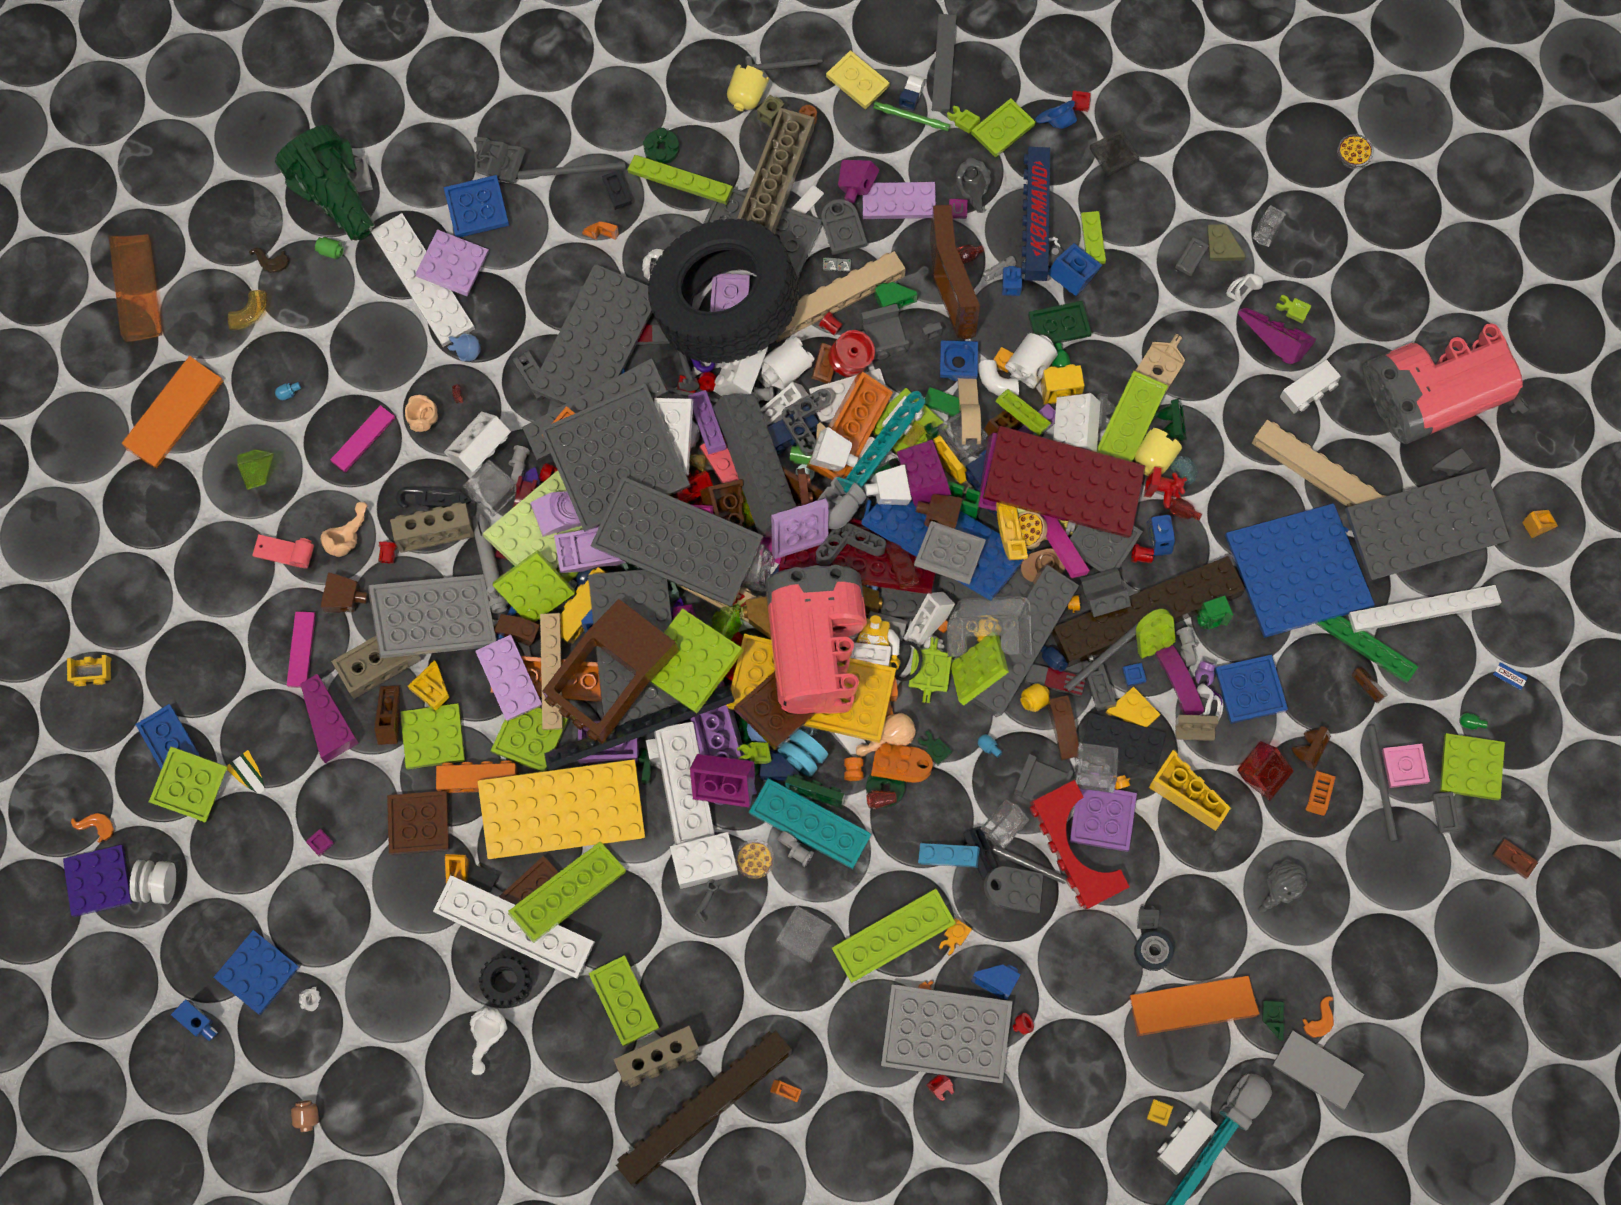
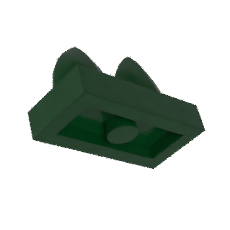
(1177, 427)

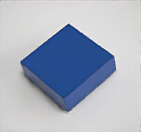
(1134, 674)

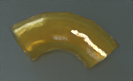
(250, 313)

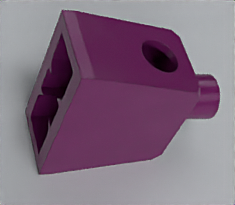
(857, 178)

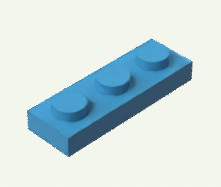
(949, 855)

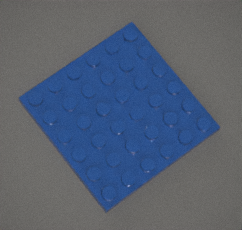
(1299, 570)

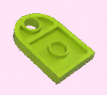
(1155, 632)

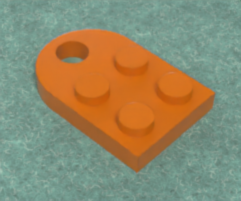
(901, 763)

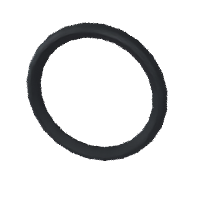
(919, 664)

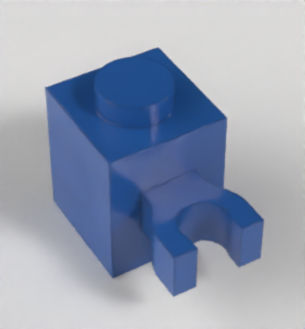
(1011, 281)

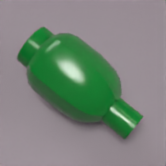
(1062, 358)

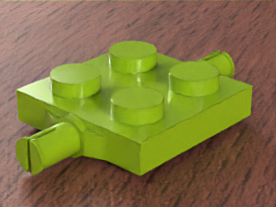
(933, 672)

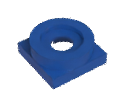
(967, 350)

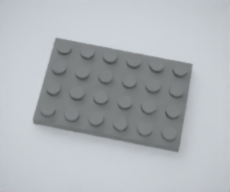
(431, 616)
(946, 1033)

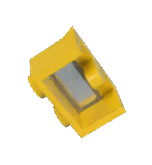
(89, 670)

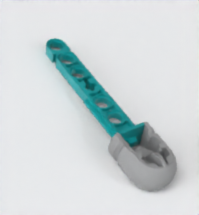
(847, 493)
(1242, 1106)

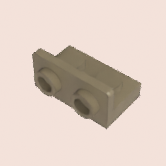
(1195, 727)

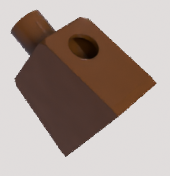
(941, 510)
(342, 594)

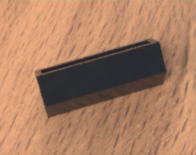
(987, 860)

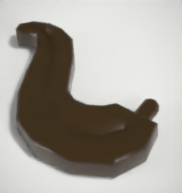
(270, 265)

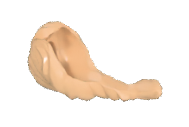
(343, 539)
(897, 730)

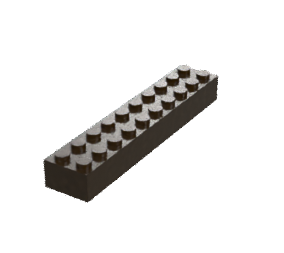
(1181, 596)
(704, 1109)

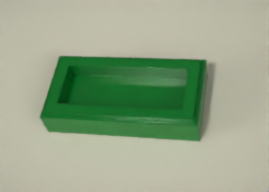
(942, 402)

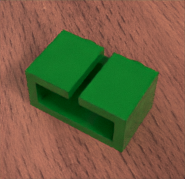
(970, 504)

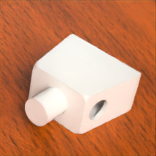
(832, 451)
(890, 487)

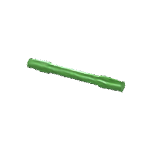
(889, 109)

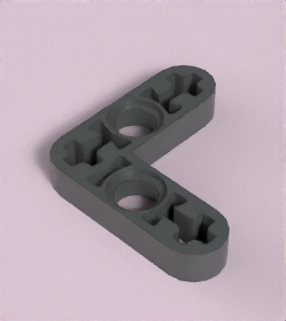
(799, 415)
(848, 536)

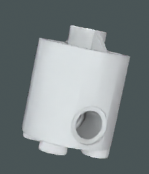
(1031, 358)
(786, 363)

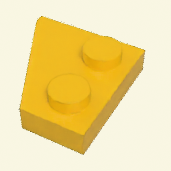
(949, 460)
(430, 686)
(1134, 709)

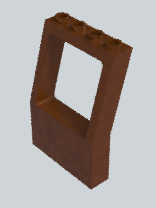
(951, 275)
(631, 643)

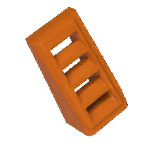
(1318, 805)

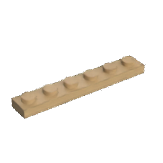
(550, 663)

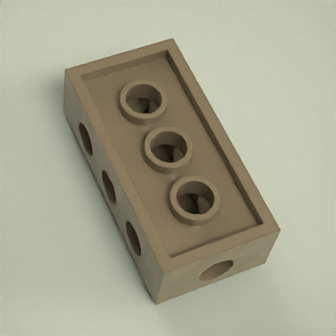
(432, 532)
(372, 673)
(646, 1054)

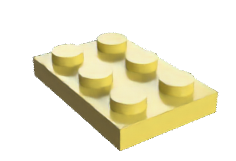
(857, 79)

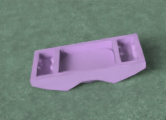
(555, 513)
(577, 555)

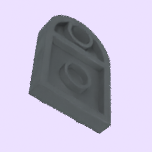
(842, 228)
(1016, 889)

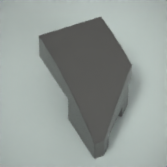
(1454, 463)

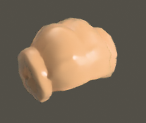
(421, 413)

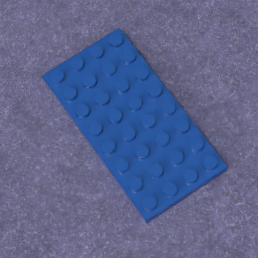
(907, 529)

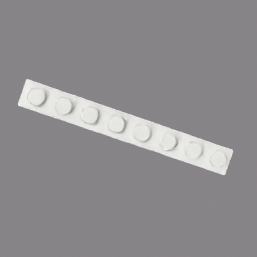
(1424, 608)

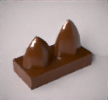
(1313, 753)

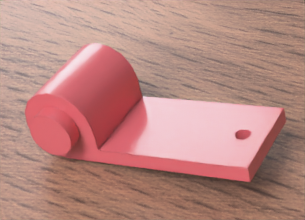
(284, 552)

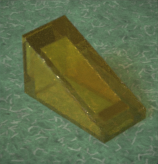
(914, 434)
(698, 461)

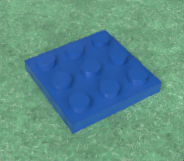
(476, 206)
(1251, 689)
(256, 972)

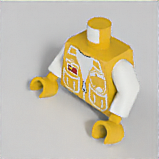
(879, 633)

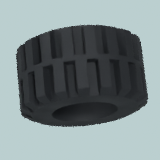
(490, 972)

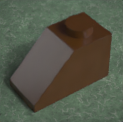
(520, 629)

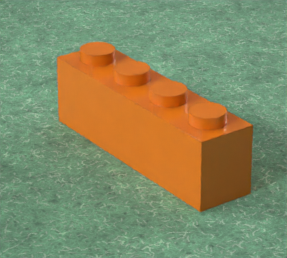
(465, 776)

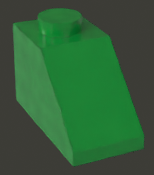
(893, 294)

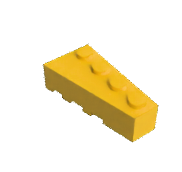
(576, 610)
(1189, 792)

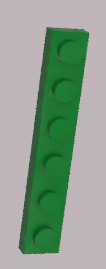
(1370, 648)

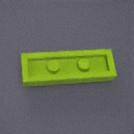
(1093, 235)
(1023, 412)

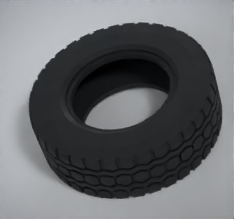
(736, 330)

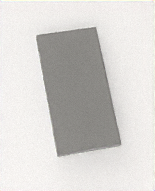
(1318, 1070)

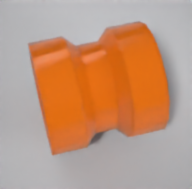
(853, 769)

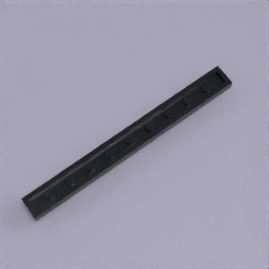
(634, 729)

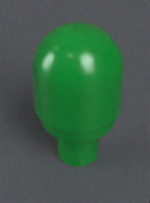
(1472, 721)

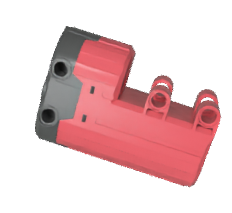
(1424, 397)
(809, 621)

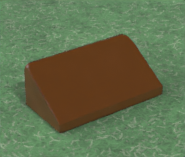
(1369, 684)

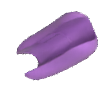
(1205, 668)

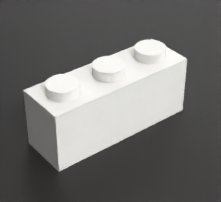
(1310, 387)
(1186, 1141)

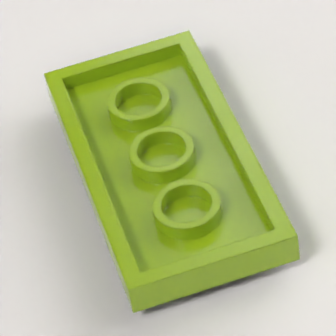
(623, 1001)

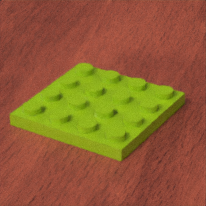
(699, 664)

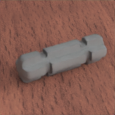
(997, 269)

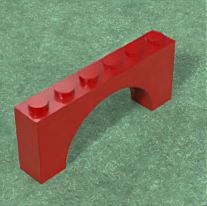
(1089, 885)

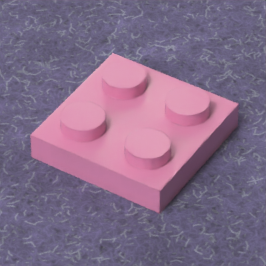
(1405, 765)

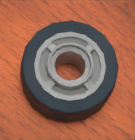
(1157, 940)

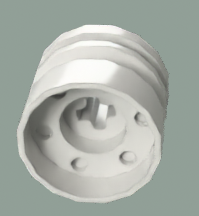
(153, 881)

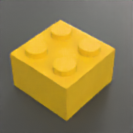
(1061, 382)

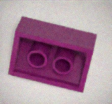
(722, 780)

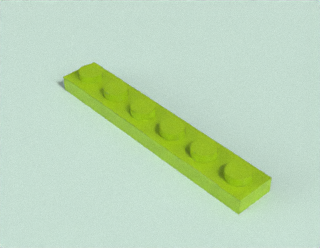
(680, 179)

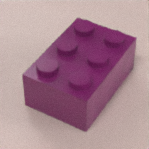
(924, 472)

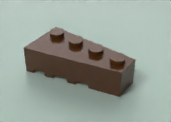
(726, 500)

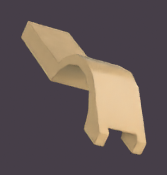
(969, 409)

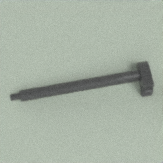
(765, 66)
(690, 382)

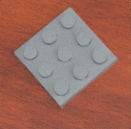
(950, 552)

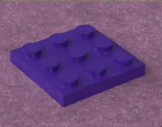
(97, 881)

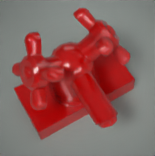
(697, 482)
(1171, 487)

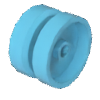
(803, 753)

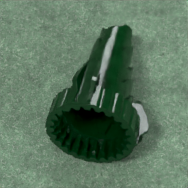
(318, 170)

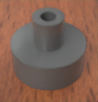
(1519, 405)

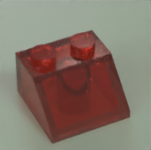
(1265, 770)

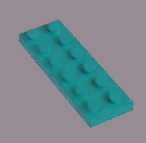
(810, 823)

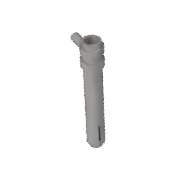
(489, 565)

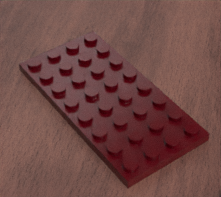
(1064, 482)
(873, 569)

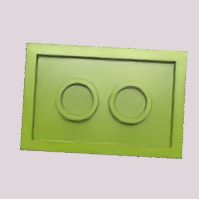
(1003, 127)

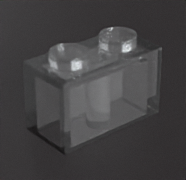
(1269, 226)
(1004, 824)

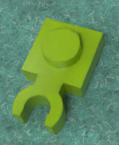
(965, 120)
(1296, 310)
(756, 751)

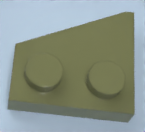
(1223, 244)

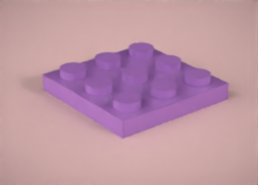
(1104, 819)

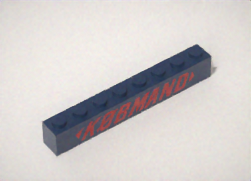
(1037, 214)

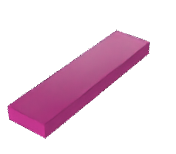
(362, 439)
(1064, 548)
(301, 648)

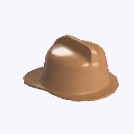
(1036, 560)

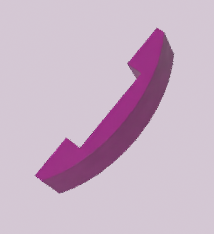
(1180, 680)

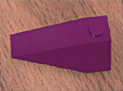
(1284, 342)

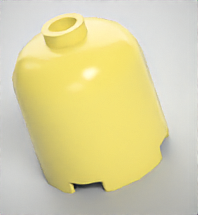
(746, 88)
(1157, 451)

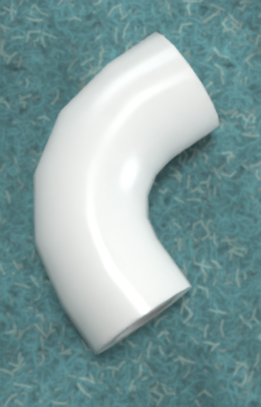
(993, 381)

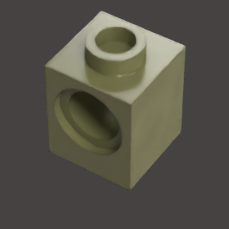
(766, 116)

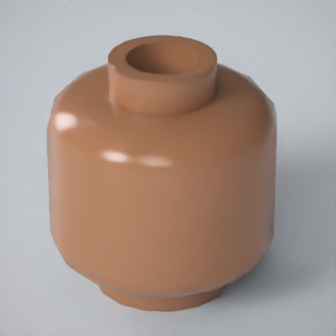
(304, 1115)

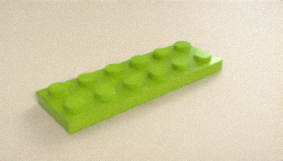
(1132, 417)
(566, 892)
(893, 935)

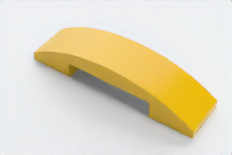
(1010, 532)

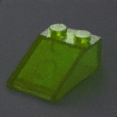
(728, 620)

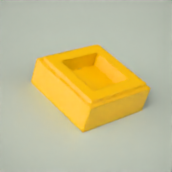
(1159, 1112)

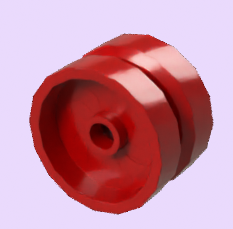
(851, 353)

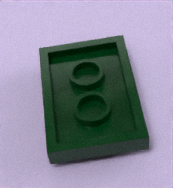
(1061, 322)
(815, 790)

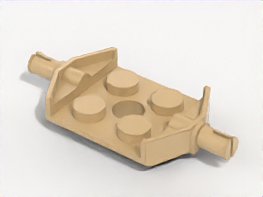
(1162, 356)

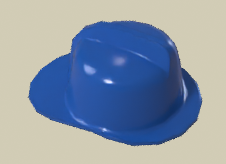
(1059, 116)

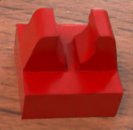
(940, 1085)

